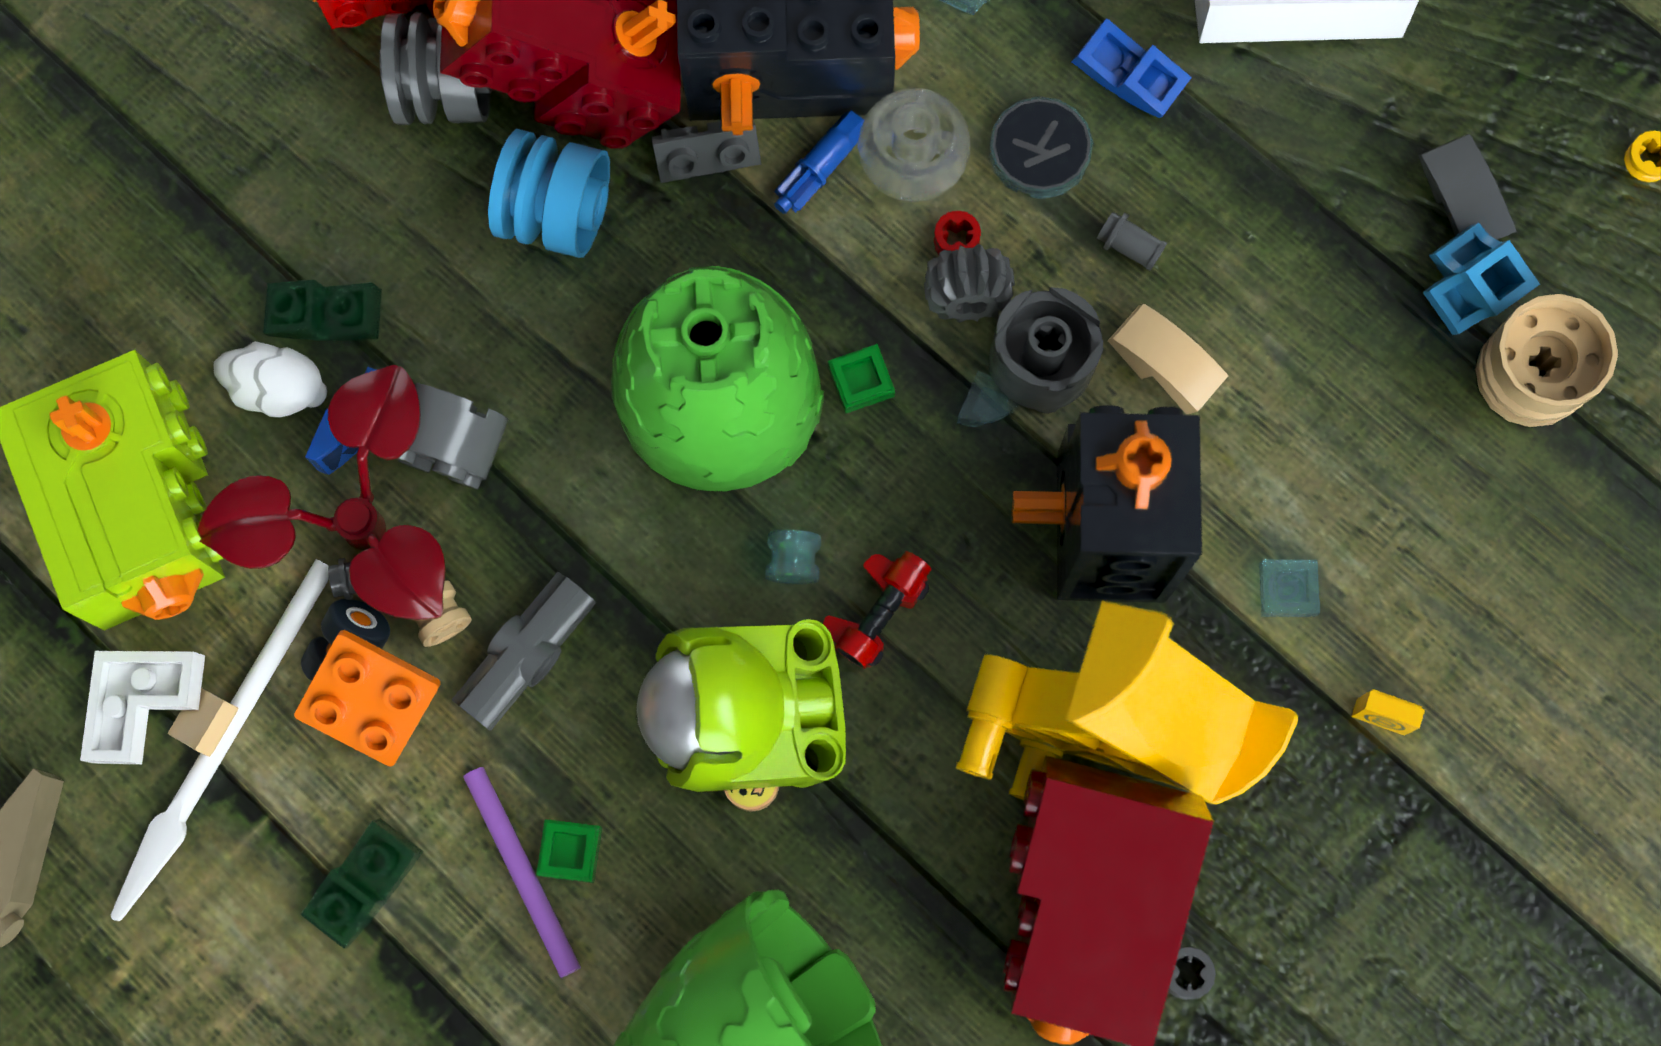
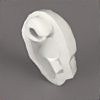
(270, 379)

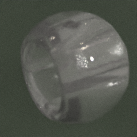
(911, 174)

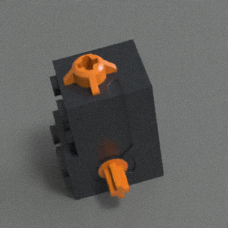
(790, 57)
(1123, 505)

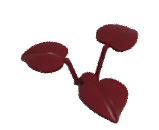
(399, 567)

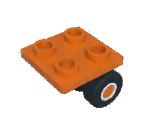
(359, 688)

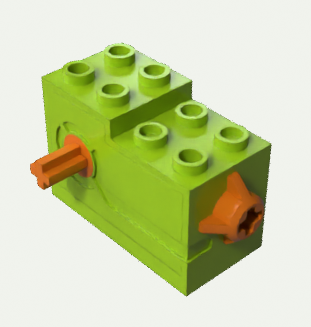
(113, 490)

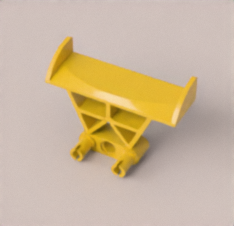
(1131, 708)

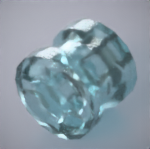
(793, 557)

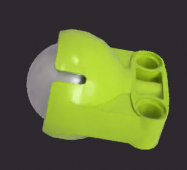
(744, 707)

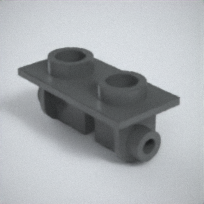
(690, 154)

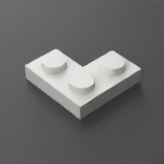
(123, 692)

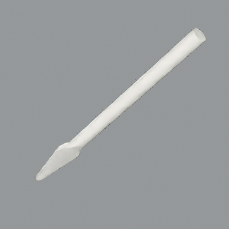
(169, 828)

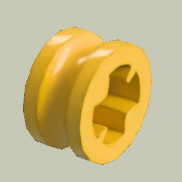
(1646, 170)

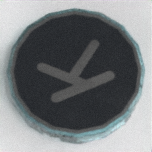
(1040, 147)

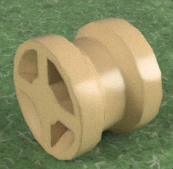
(448, 625)

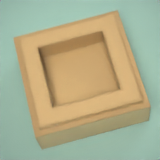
(204, 727)

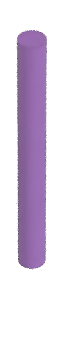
(522, 872)

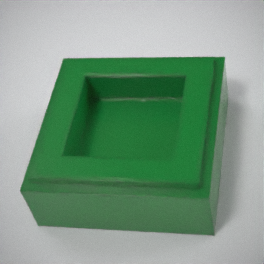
(861, 378)
(569, 851)

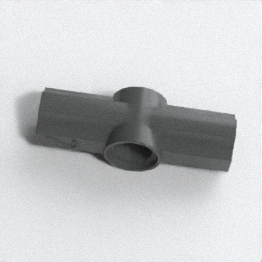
(524, 651)

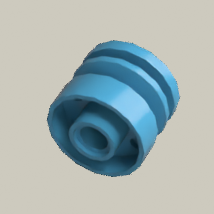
(549, 193)

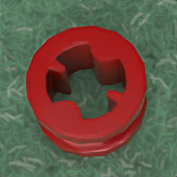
(956, 222)

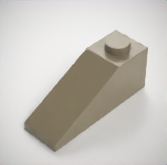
(24, 838)

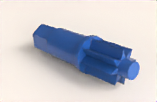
(818, 164)

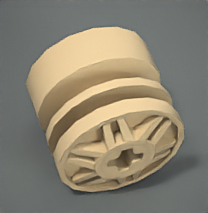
(1566, 341)

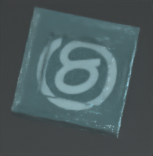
(1289, 588)

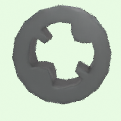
(1205, 975)

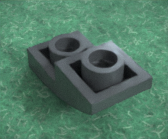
(1466, 187)

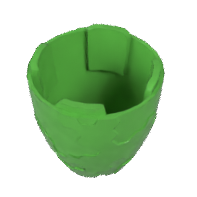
(723, 409)
(756, 982)

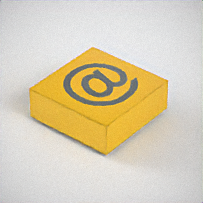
(1388, 712)

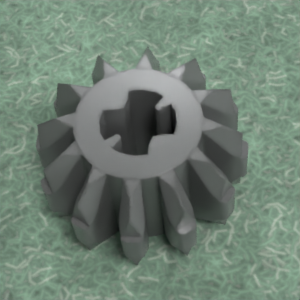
(969, 283)

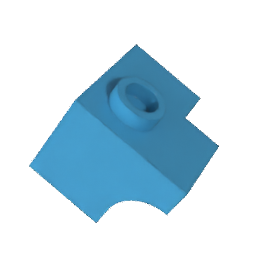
(1478, 278)

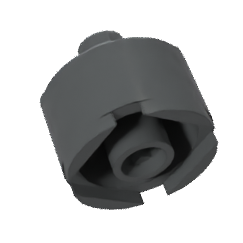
(1038, 321)
(454, 437)

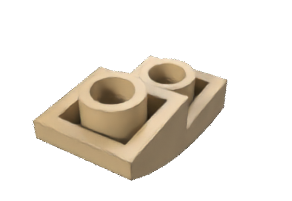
(1168, 354)

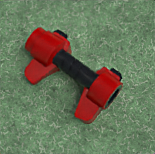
(902, 585)

